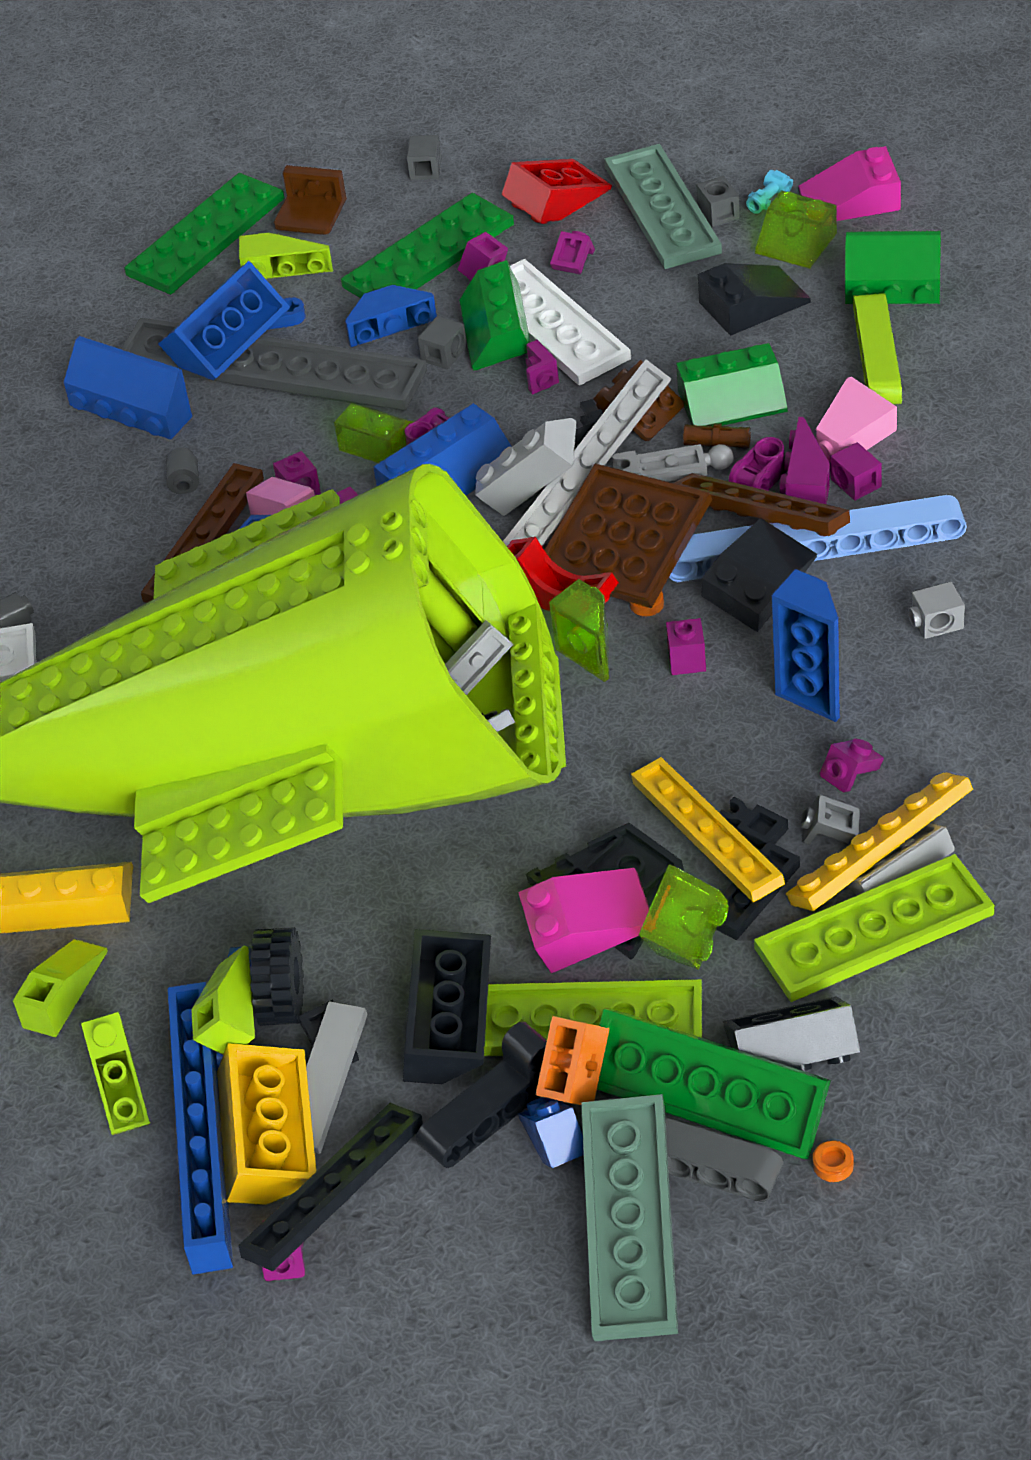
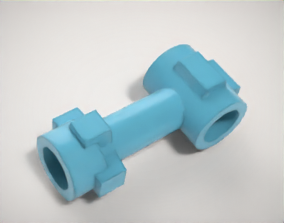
(774, 183)

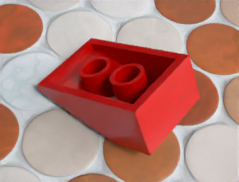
(552, 188)

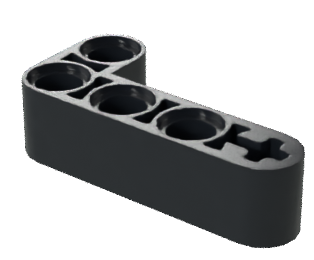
(488, 1101)

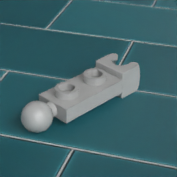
(674, 463)

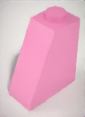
(855, 417)
(276, 495)

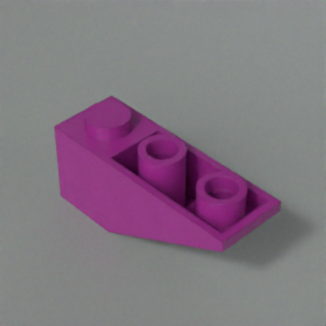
(805, 466)

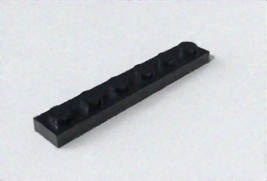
(330, 1187)

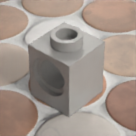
(937, 610)

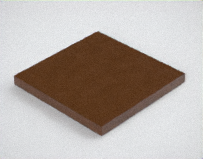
(629, 529)

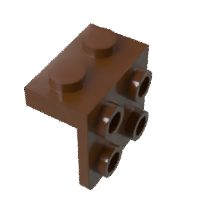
(312, 200)
(657, 416)

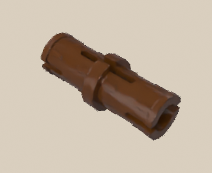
(716, 435)

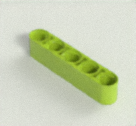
(877, 346)

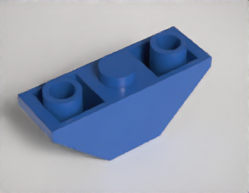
(388, 312)

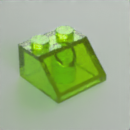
(797, 229)
(370, 432)
(581, 627)
(684, 918)

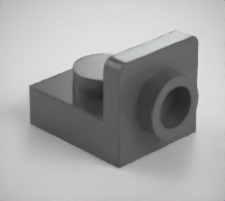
(829, 819)

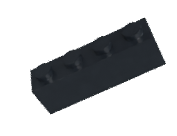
(446, 1005)

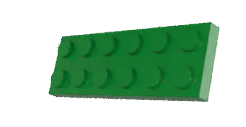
(204, 233)
(430, 247)
(713, 1083)

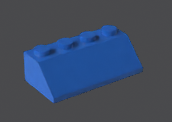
(225, 323)
(127, 388)
(456, 446)
(806, 645)

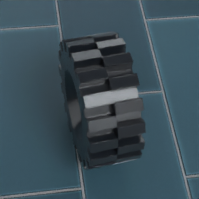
(277, 976)

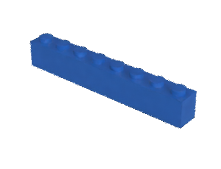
(198, 1139)

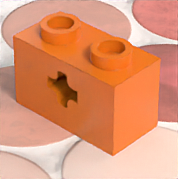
(572, 1061)

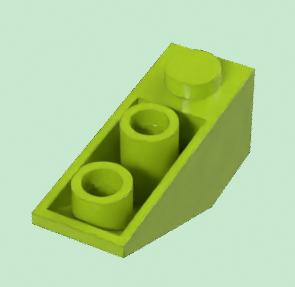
(283, 255)
(57, 986)
(225, 1005)
(115, 1073)

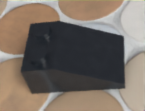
(747, 294)
(752, 571)

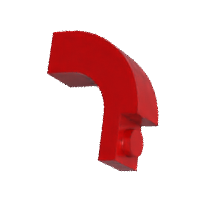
(548, 578)

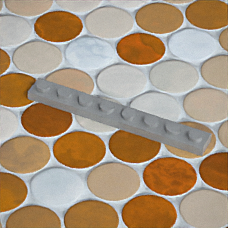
(597, 448)

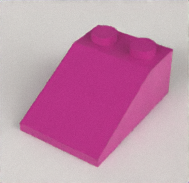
(858, 185)
(583, 914)

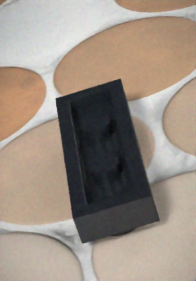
(740, 908)

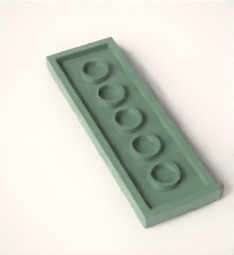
(663, 206)
(629, 1218)

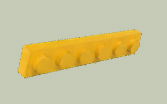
(708, 829)
(879, 841)

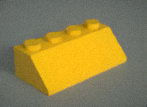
(65, 897)
(264, 1122)

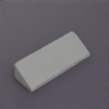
(922, 849)

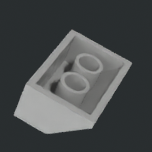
(527, 465)

